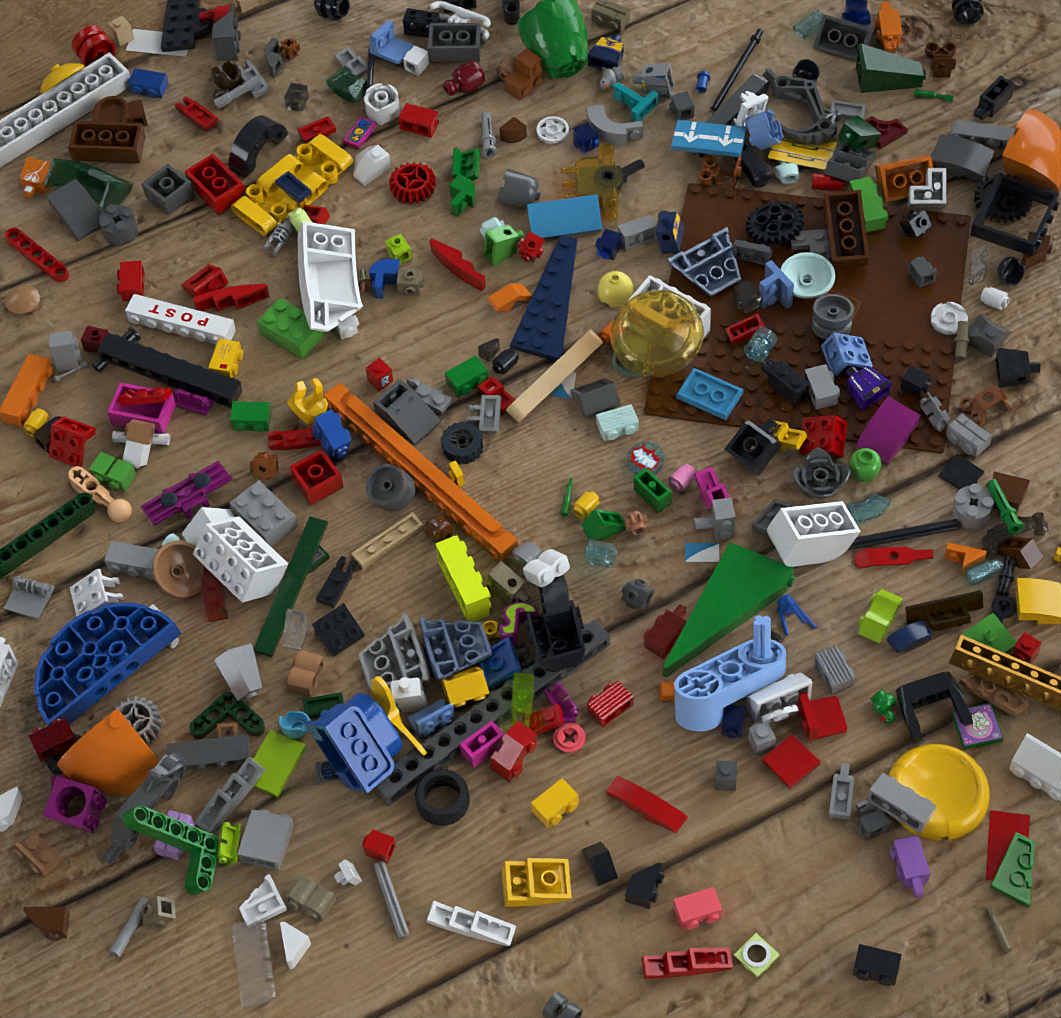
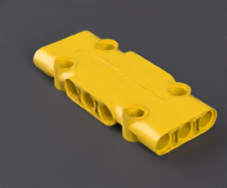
(314, 165)

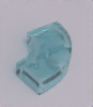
(869, 509)

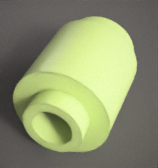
(297, 216)

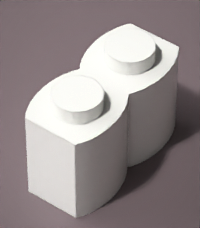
(546, 568)

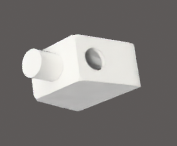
(409, 694)

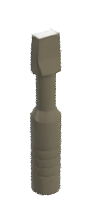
(999, 932)

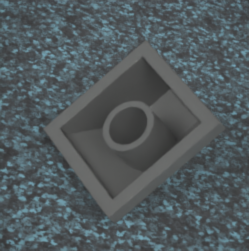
(987, 335)

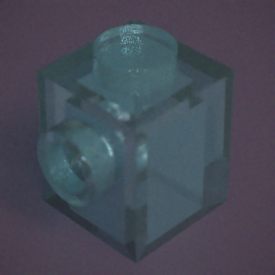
(600, 553)

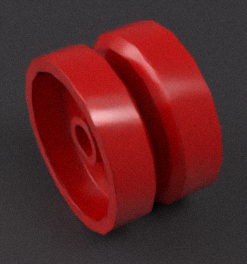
(92, 44)

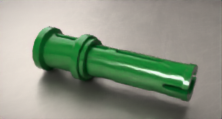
(1007, 514)

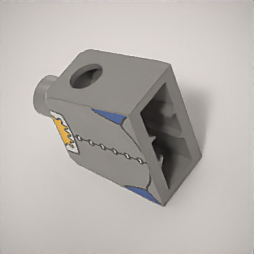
(656, 78)

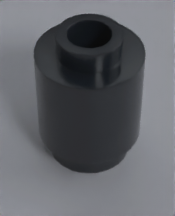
(505, 361)

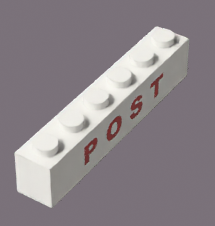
(179, 320)

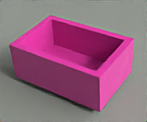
(156, 413)

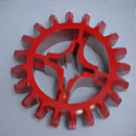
(417, 182)

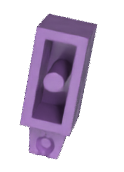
(910, 864)

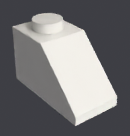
(9, 807)

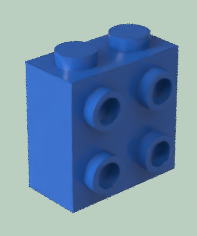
(331, 434)

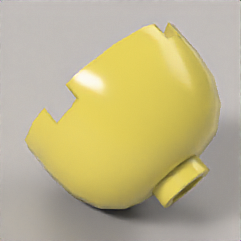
(615, 289)

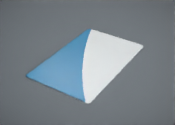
(564, 388)
(701, 552)

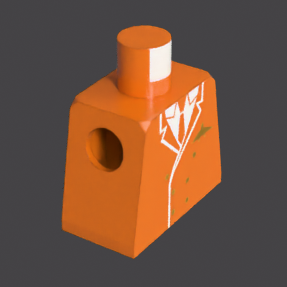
(34, 177)

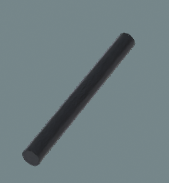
(370, 69)

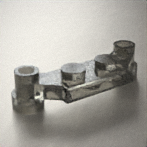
(999, 533)

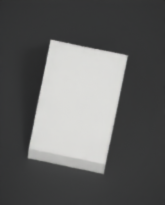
(295, 944)

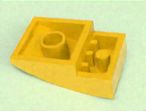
(1038, 600)
(535, 882)

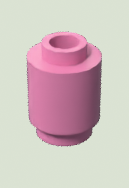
(682, 477)

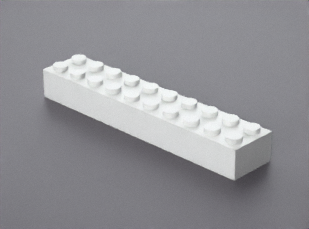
(60, 106)

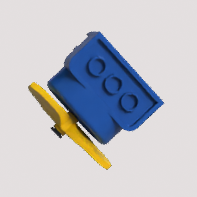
(362, 737)

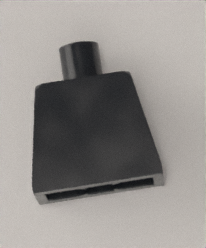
(1014, 367)

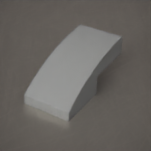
(351, 61)

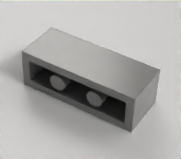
(130, 559)
(901, 802)

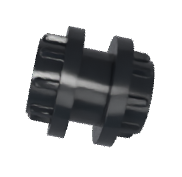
(332, 8)
(967, 11)

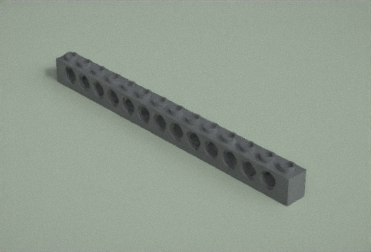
(441, 756)

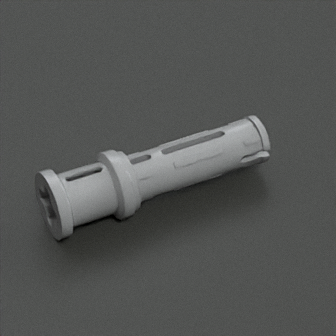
(488, 140)

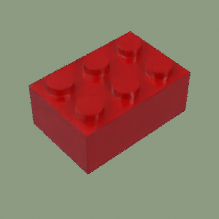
(215, 183)

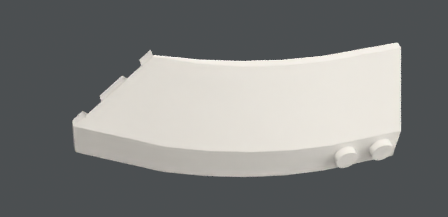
(327, 275)

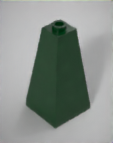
(886, 71)

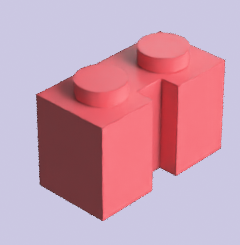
(698, 908)

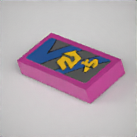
(359, 132)

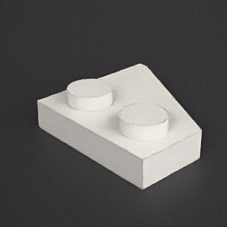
(263, 902)

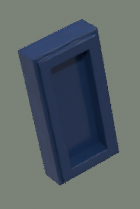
(293, 187)

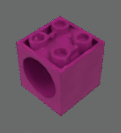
(60, 798)

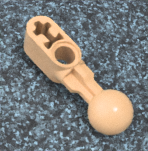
(118, 509)

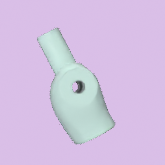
(787, 172)

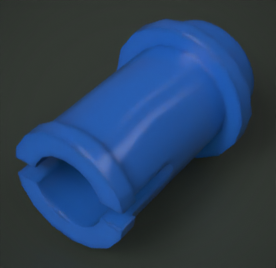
(703, 78)

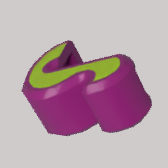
(512, 615)

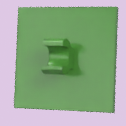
(991, 633)

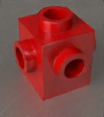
(531, 247)

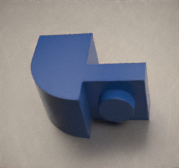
(383, 273)

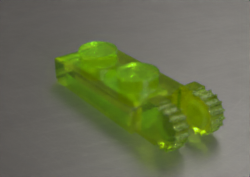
(522, 697)

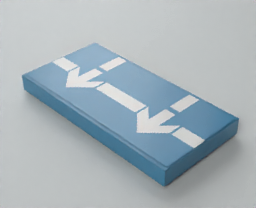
(708, 138)

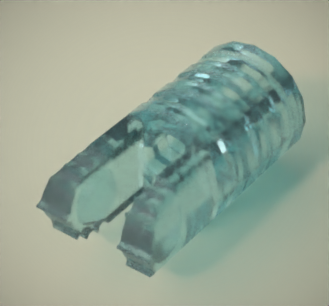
(983, 571)

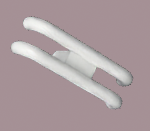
(462, 16)

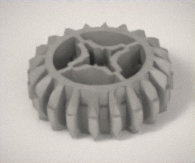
(144, 726)

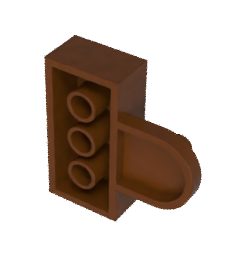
(108, 135)

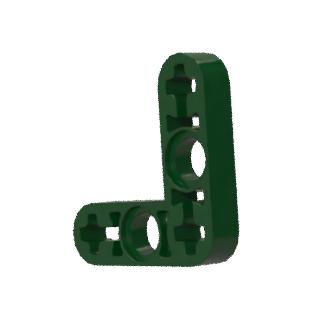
(229, 710)

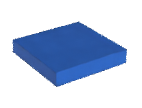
(500, 664)

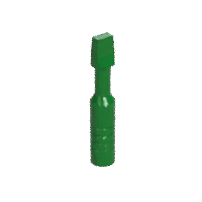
(929, 94)
(567, 499)

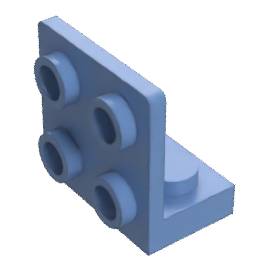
(388, 47)
(843, 351)
(431, 718)

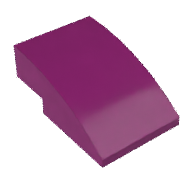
(888, 429)

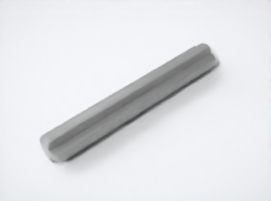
(391, 899)

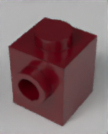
(93, 338)

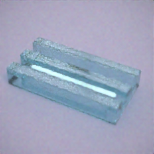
(808, 22)

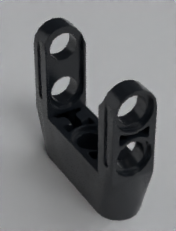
(928, 691)

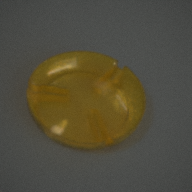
(657, 333)

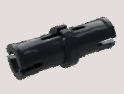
(1006, 576)

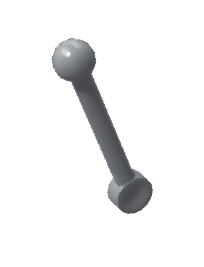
(83, 365)

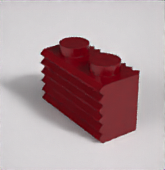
(52, 739)

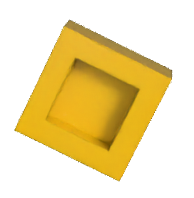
(456, 474)

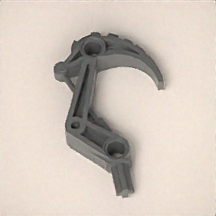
(806, 91)
(161, 781)

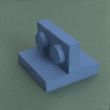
(776, 287)

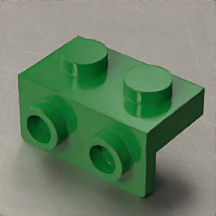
(466, 163)

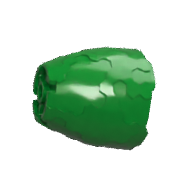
(556, 35)

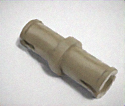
(961, 340)

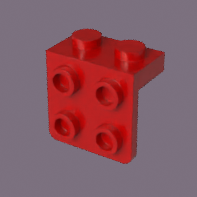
(821, 716)

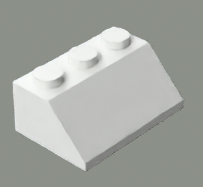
(778, 695)
(1038, 765)

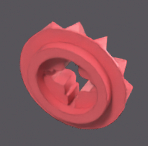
(569, 730)

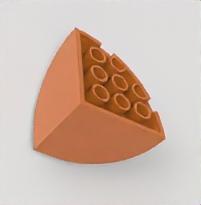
(1035, 151)
(110, 757)

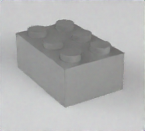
(264, 513)

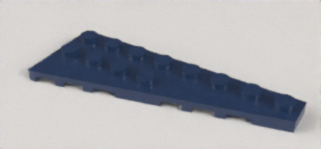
(546, 316)

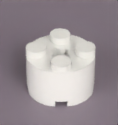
(382, 103)

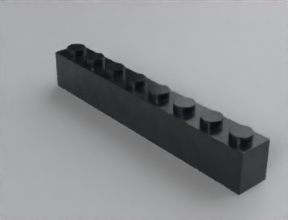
(169, 370)

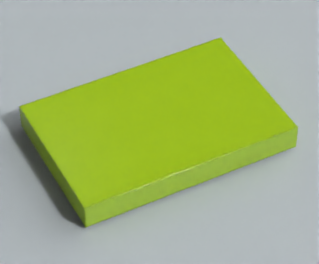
(279, 758)

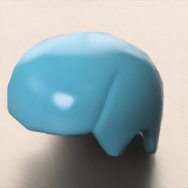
(293, 724)

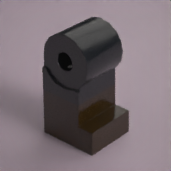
(42, 436)

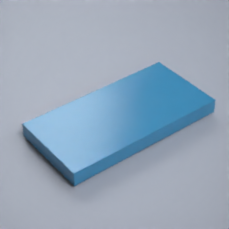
(565, 216)

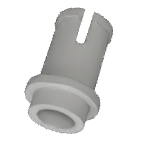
(865, 807)

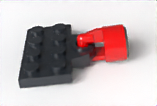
(186, 21)

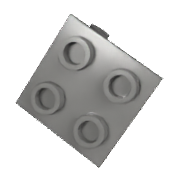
(29, 597)

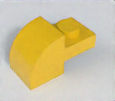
(788, 437)

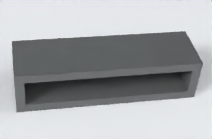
(213, 751)

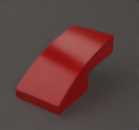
(494, 387)

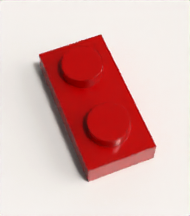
(323, 126)
(546, 719)

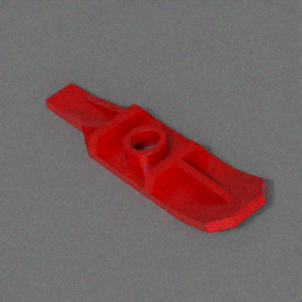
(881, 556)

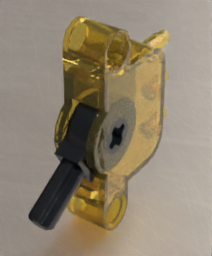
(601, 177)

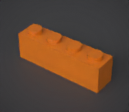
(25, 390)

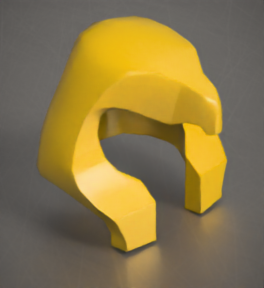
(308, 407)

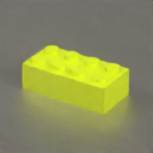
(463, 579)

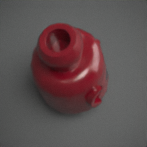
(465, 78)

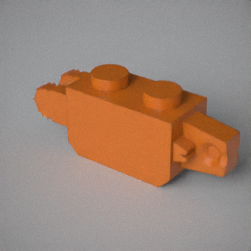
(888, 27)

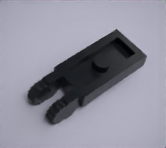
(336, 583)

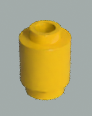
(35, 421)
(585, 504)

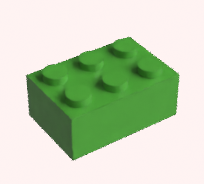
(288, 328)

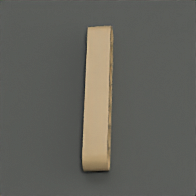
(554, 376)

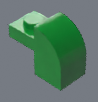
(464, 194)

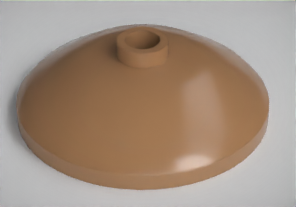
(178, 557)

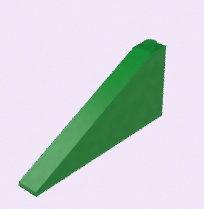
(735, 592)

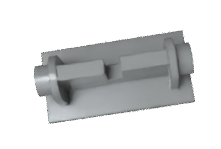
(930, 406)

